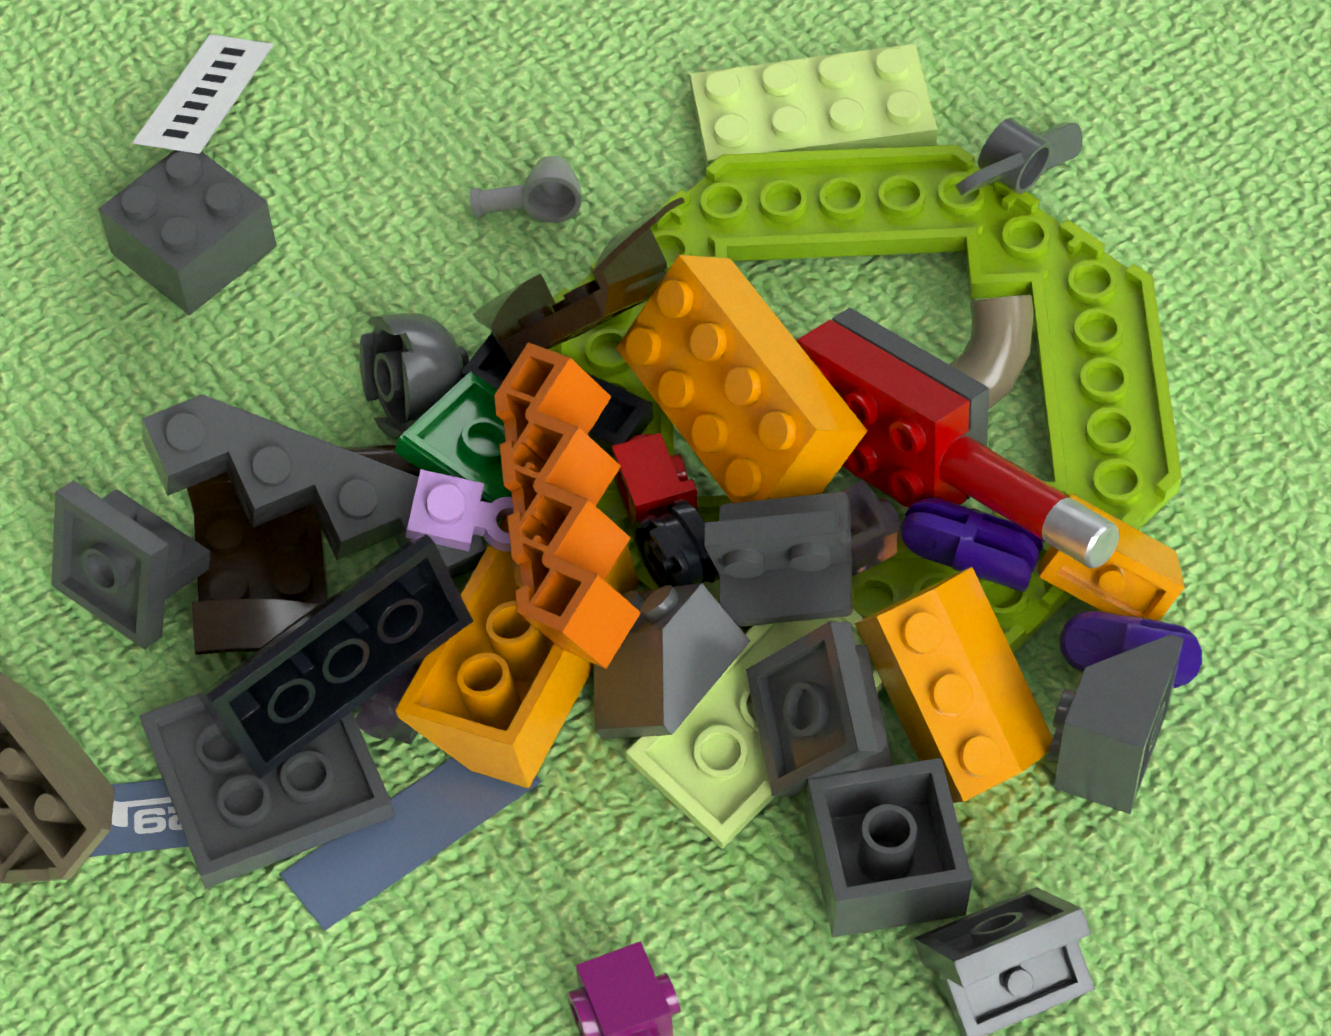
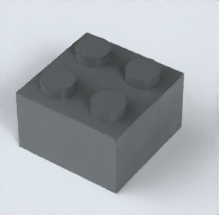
(188, 228)
(887, 847)

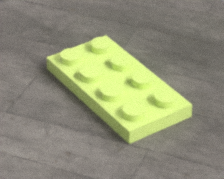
(815, 104)
(716, 756)

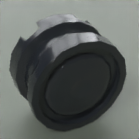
(675, 546)

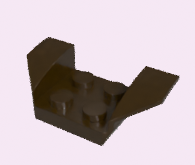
(624, 278)
(256, 576)

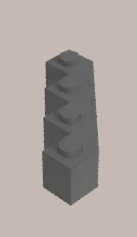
(287, 470)

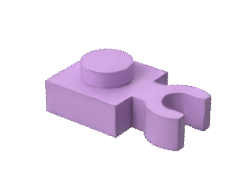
(452, 512)

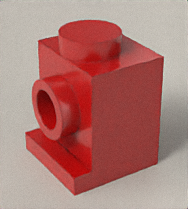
(650, 477)

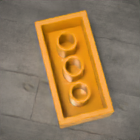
(738, 384)

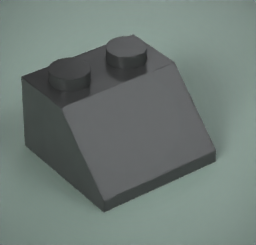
(665, 662)
(1114, 723)

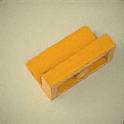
(1136, 580)

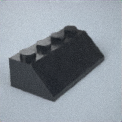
(337, 656)

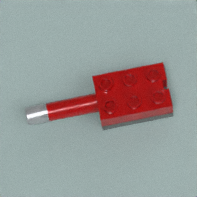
(932, 436)

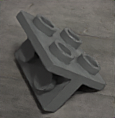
(783, 558)

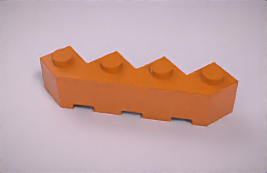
(555, 484)

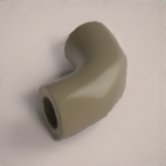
(998, 343)

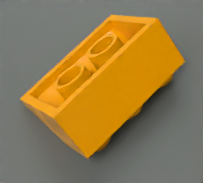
(957, 684)

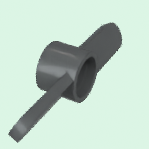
(1021, 156)

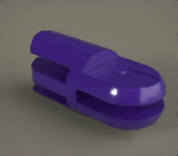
(971, 538)
(1101, 635)

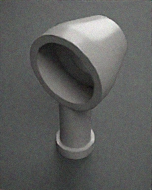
(548, 195)

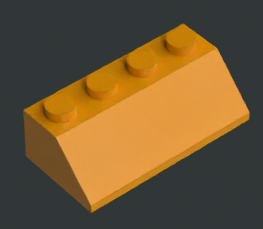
(499, 683)

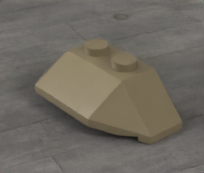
(50, 793)

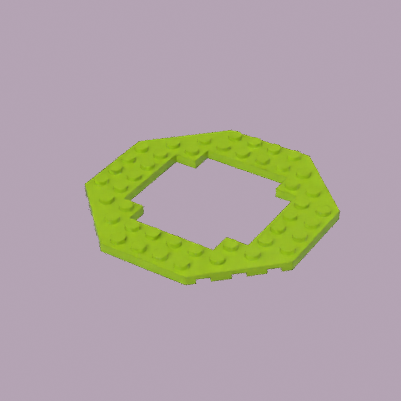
(1091, 322)

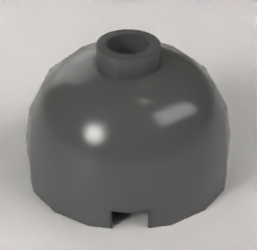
(408, 367)

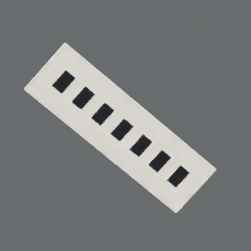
(203, 94)

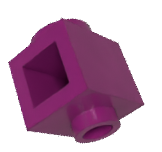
(622, 996)

